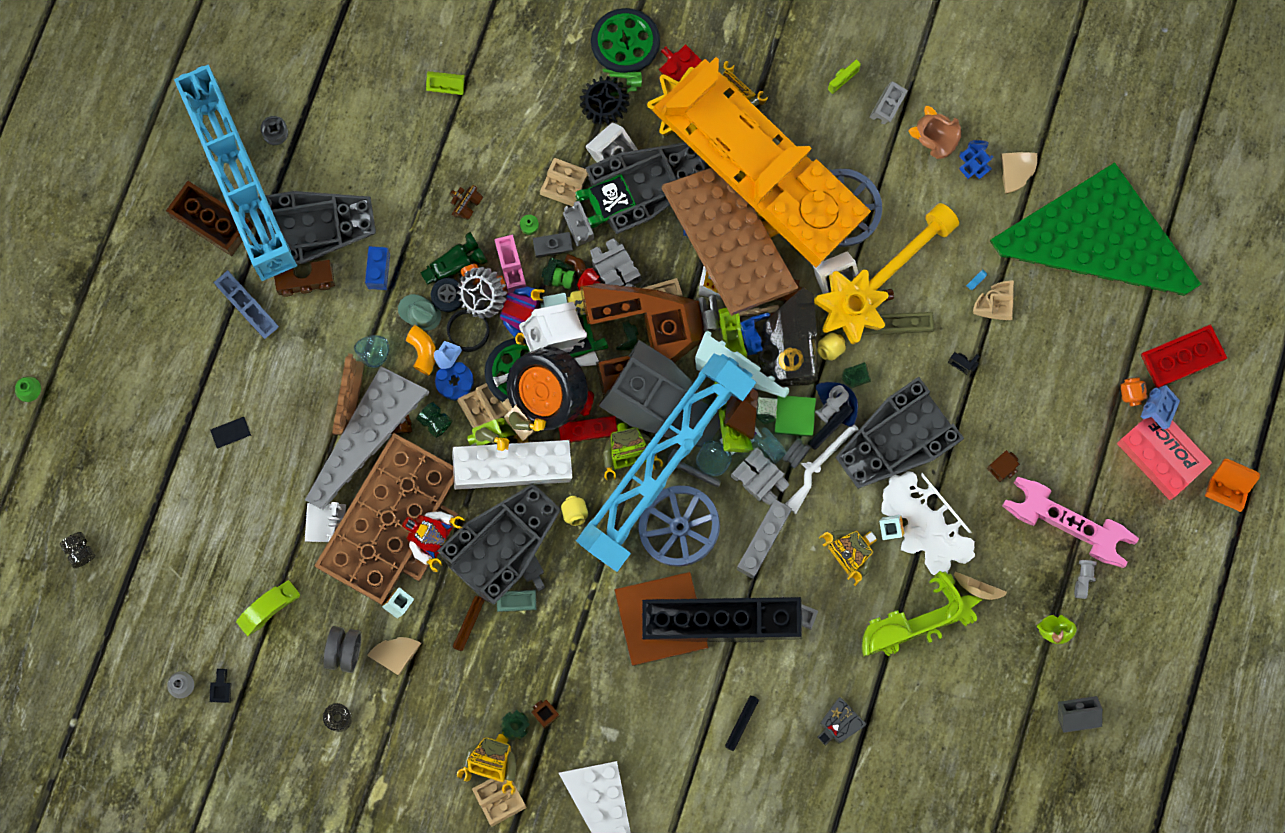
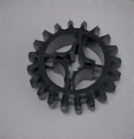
(618, 104)

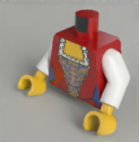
(429, 535)

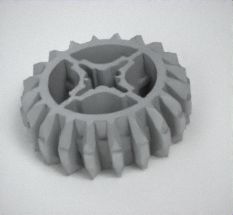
(476, 295)

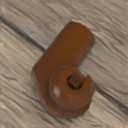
(578, 263)

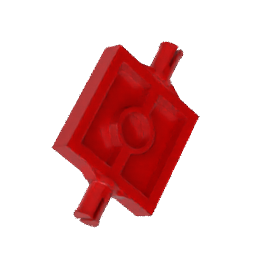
(679, 62)

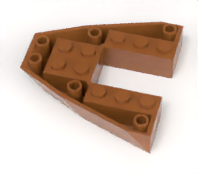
(671, 321)

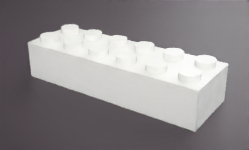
(519, 465)

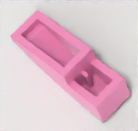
(510, 263)

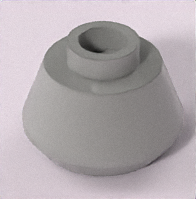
(186, 684)

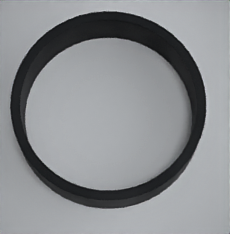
(467, 349)

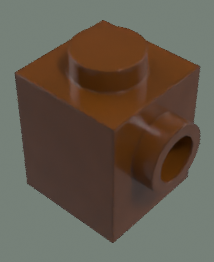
(1004, 466)
(545, 713)

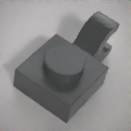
(533, 573)

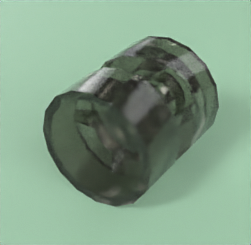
(78, 551)

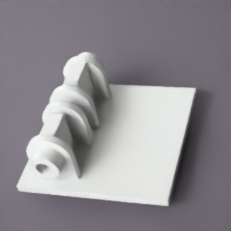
(323, 523)

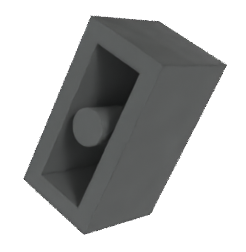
(1080, 714)

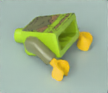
(494, 432)
(625, 448)

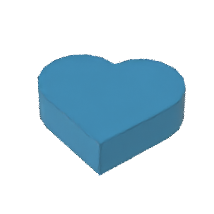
(977, 279)

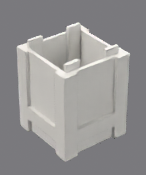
(553, 327)

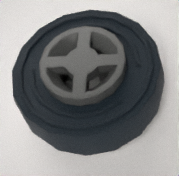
(446, 287)

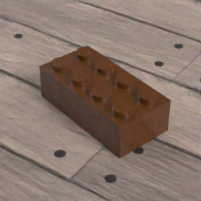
(206, 218)

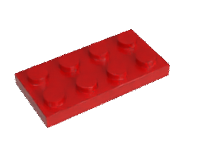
(1183, 356)

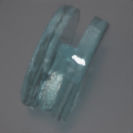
(770, 446)

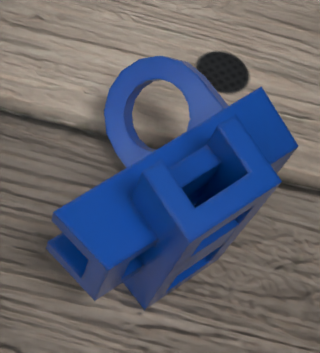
(976, 149)
(750, 336)

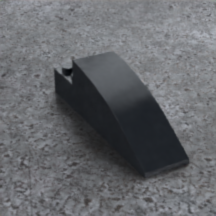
(722, 619)

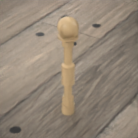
(756, 311)

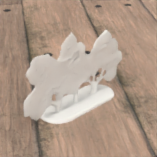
(926, 527)

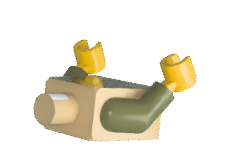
(520, 422)

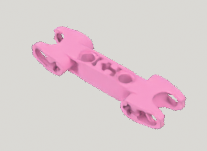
(1102, 538)

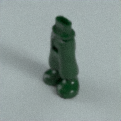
(454, 260)

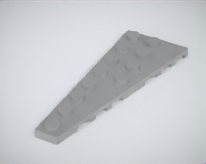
(376, 417)

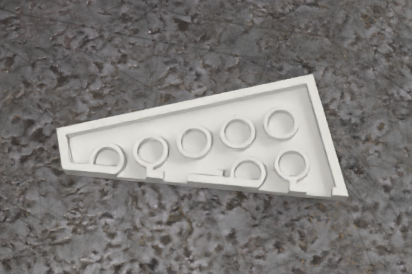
(599, 797)

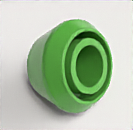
(28, 389)

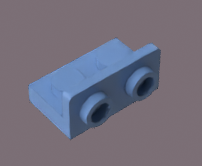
(1161, 406)

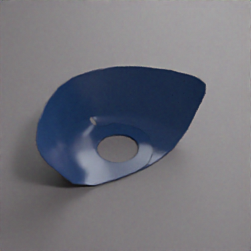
(823, 391)

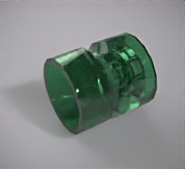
(434, 419)

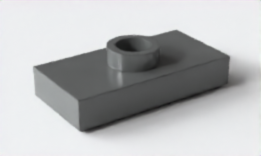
(552, 244)

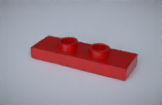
(588, 429)

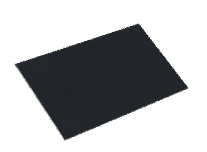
(230, 432)

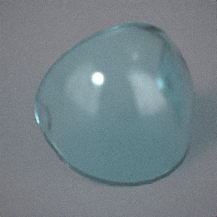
(372, 350)
(713, 459)

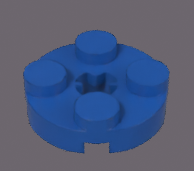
(464, 386)

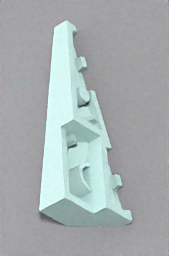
(710, 346)

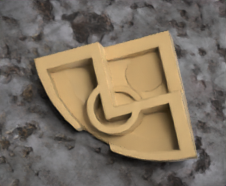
(1017, 169)
(997, 302)
(979, 588)
(395, 653)

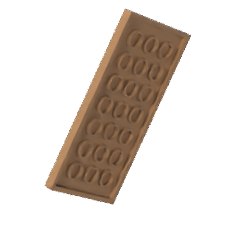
(729, 241)

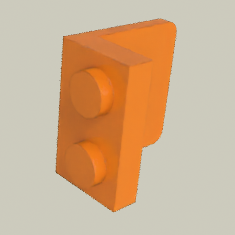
(1231, 484)

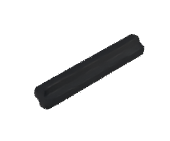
(830, 427)
(741, 723)

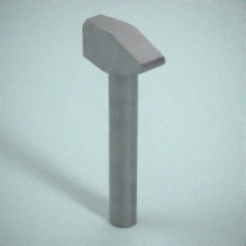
(695, 472)

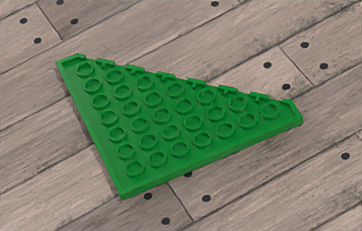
(1102, 233)

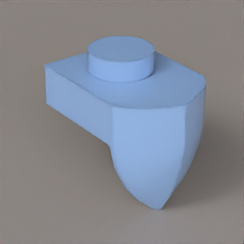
(447, 355)

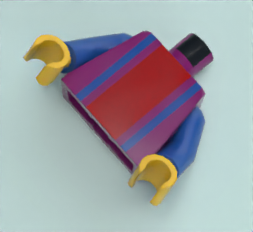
(519, 308)

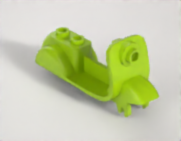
(890, 632)

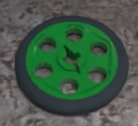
(619, 17)
(495, 365)

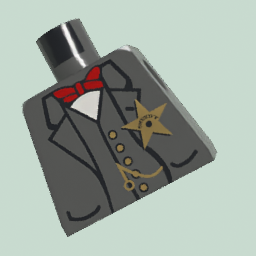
(840, 723)

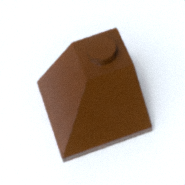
(742, 414)

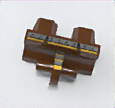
(461, 209)

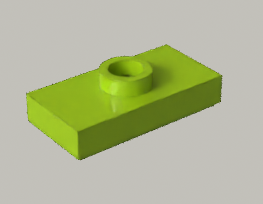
(844, 76)
(445, 83)

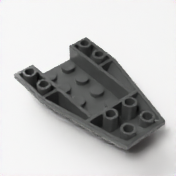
(644, 175)
(319, 221)
(650, 392)
(898, 437)
(500, 543)

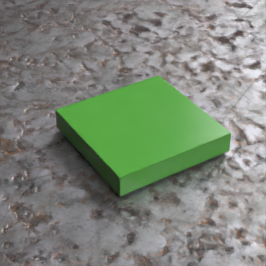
(795, 416)

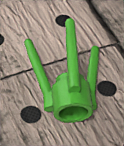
(633, 79)

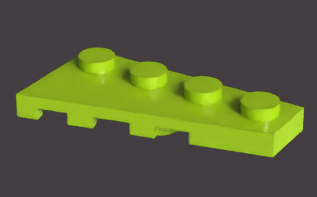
(732, 439)

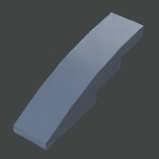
(246, 304)

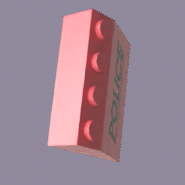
(1164, 455)

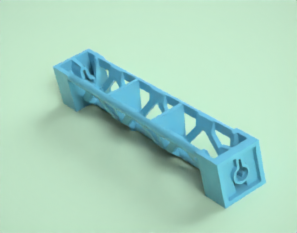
(203, 95)
(731, 381)

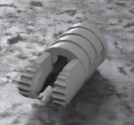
(709, 317)

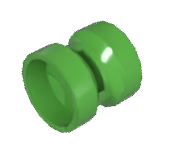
(567, 280)

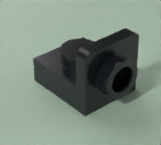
(961, 362)

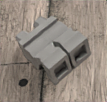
(614, 261)
(763, 480)

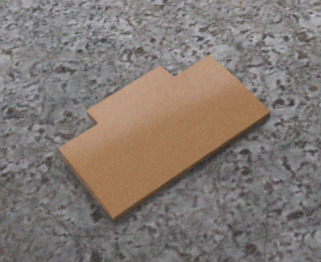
(370, 543)

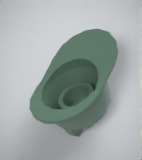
(419, 312)

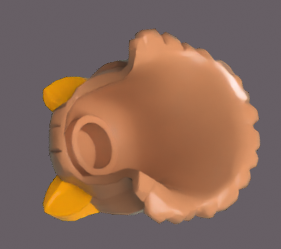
(937, 133)

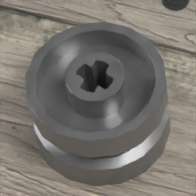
(342, 649)

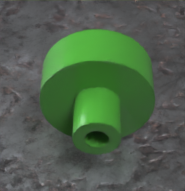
(529, 224)

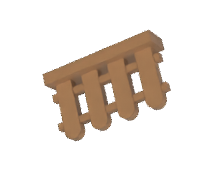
(348, 394)

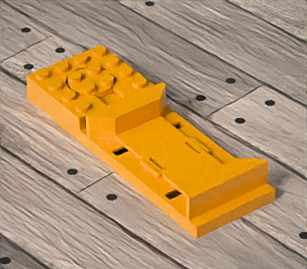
(780, 179)

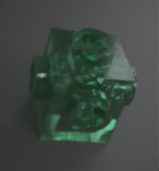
(516, 718)

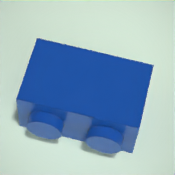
(377, 268)

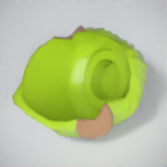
(1057, 630)

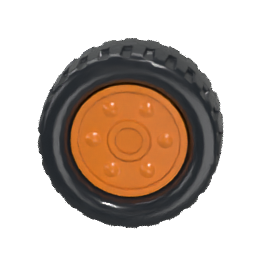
(548, 386)

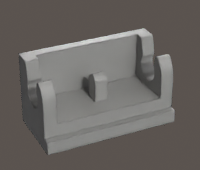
(888, 102)
(578, 224)

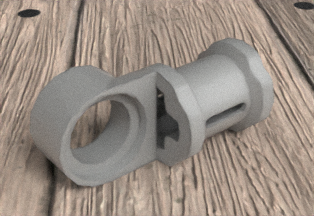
(833, 403)
(1085, 577)

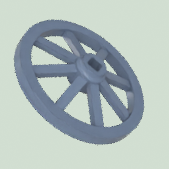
(877, 206)
(680, 521)

